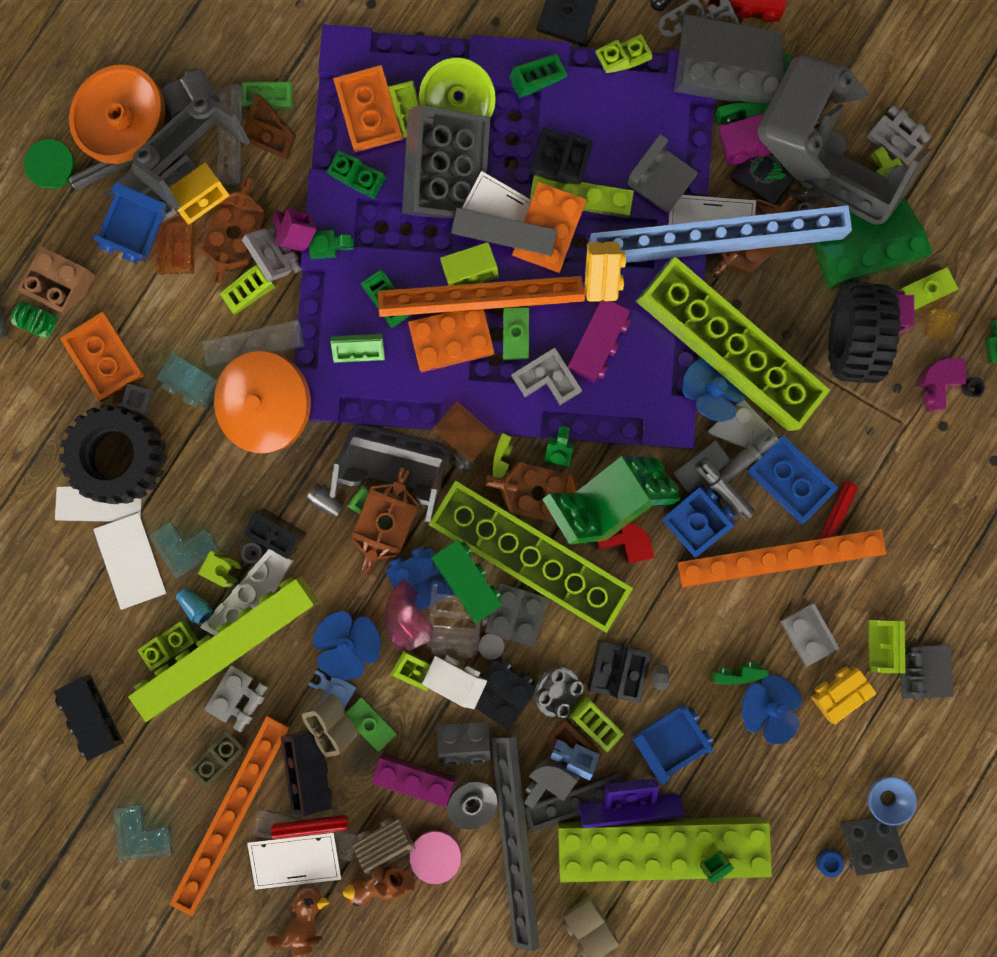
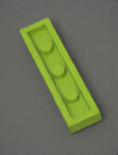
(598, 197)

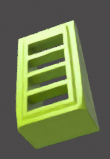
(251, 297)
(582, 710)

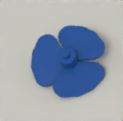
(708, 386)
(350, 650)
(771, 701)

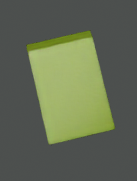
(411, 669)

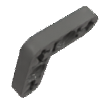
(714, 12)

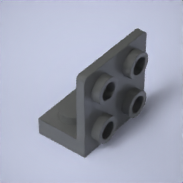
(661, 176)

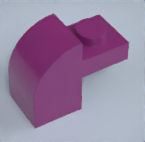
(293, 229)
(938, 377)

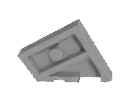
(743, 428)

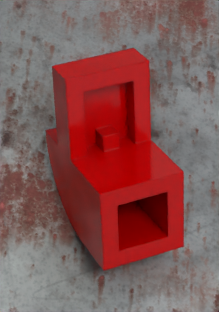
(634, 541)

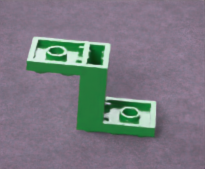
(612, 499)

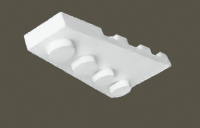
(261, 579)

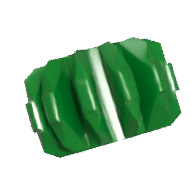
(33, 319)

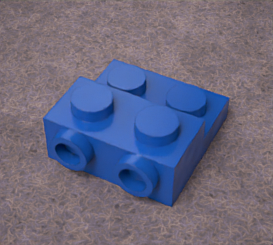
(700, 520)
(420, 574)

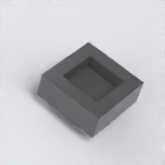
(137, 399)

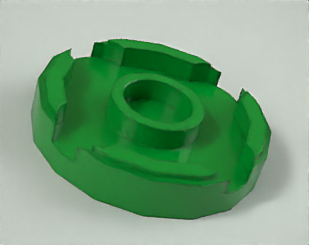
(49, 164)

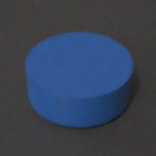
(829, 863)

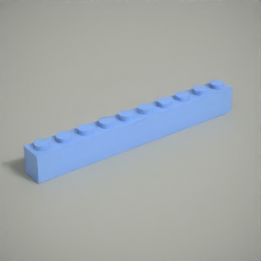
(730, 234)

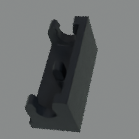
(274, 533)

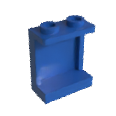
(131, 224)
(672, 742)

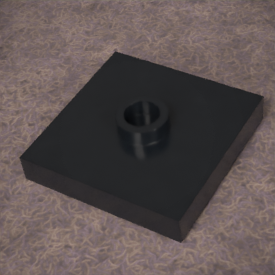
(567, 19)

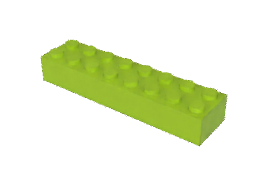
(732, 345)
(531, 556)
(662, 849)

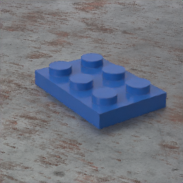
(792, 480)

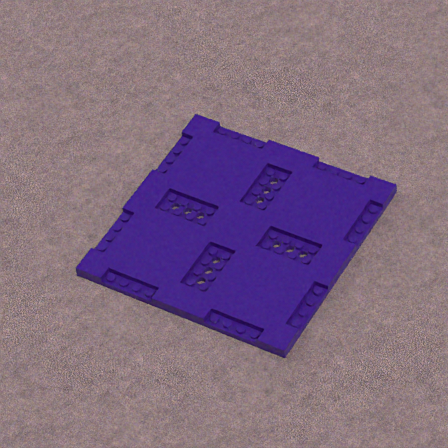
(623, 116)

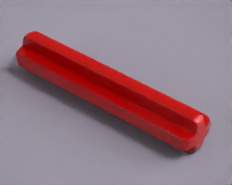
(839, 510)
(309, 826)

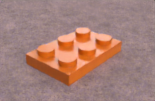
(368, 108)
(556, 211)
(450, 339)
(102, 357)

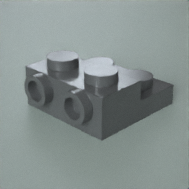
(518, 616)

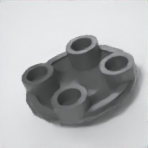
(558, 692)

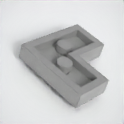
(547, 370)

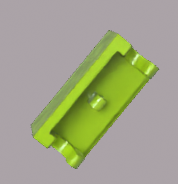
(470, 266)
(217, 568)
(886, 646)

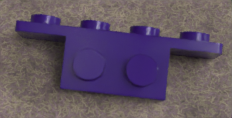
(630, 804)

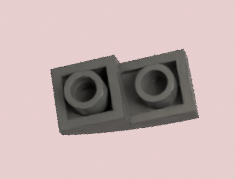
(690, 477)

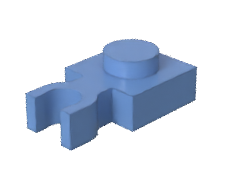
(340, 688)
(579, 760)

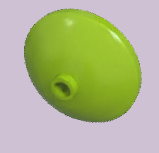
(458, 75)

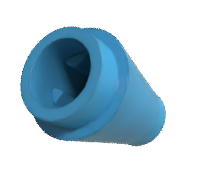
(194, 606)

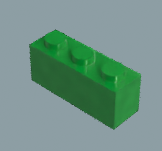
(467, 580)

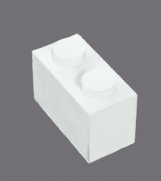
(455, 682)

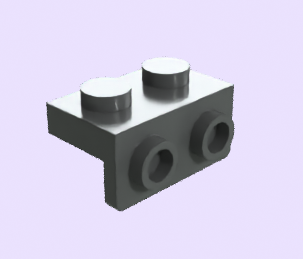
(463, 743)

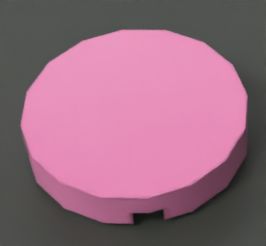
(435, 857)

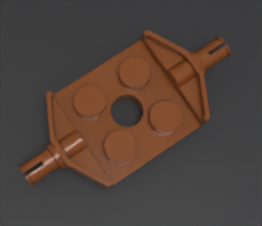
(234, 211)
(748, 260)
(518, 486)
(389, 500)

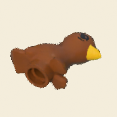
(384, 884)
(301, 931)

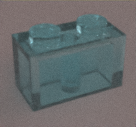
(187, 380)

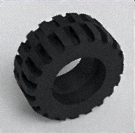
(864, 332)
(81, 448)

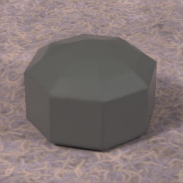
(660, 677)

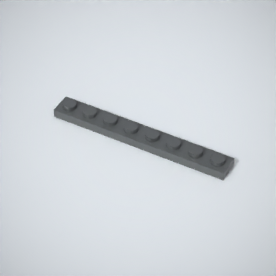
(515, 842)

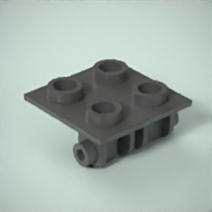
(927, 672)
(873, 847)

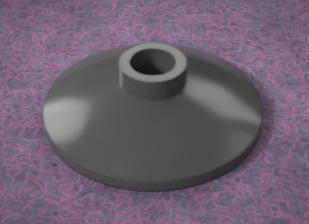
(475, 813)

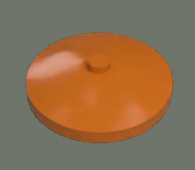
(116, 113)
(262, 402)

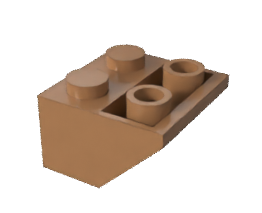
(56, 281)

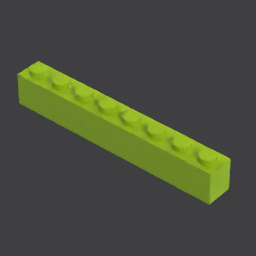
(224, 648)

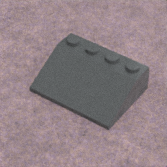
(729, 61)
(442, 160)

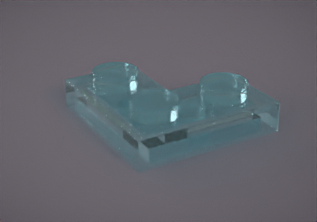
(182, 555)
(134, 840)

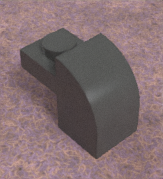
(550, 776)

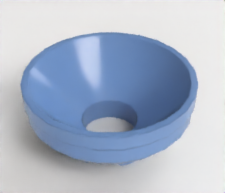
(900, 809)

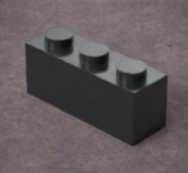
(88, 717)
(305, 774)

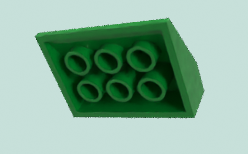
(873, 248)

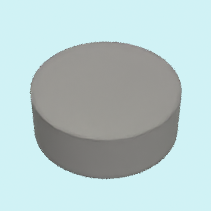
(491, 646)

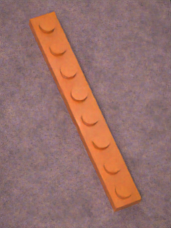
(480, 296)
(781, 558)
(229, 816)

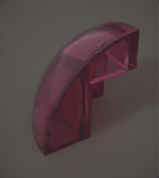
(403, 619)

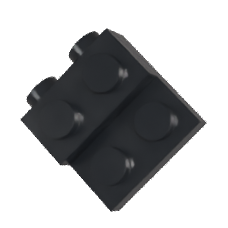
(505, 693)

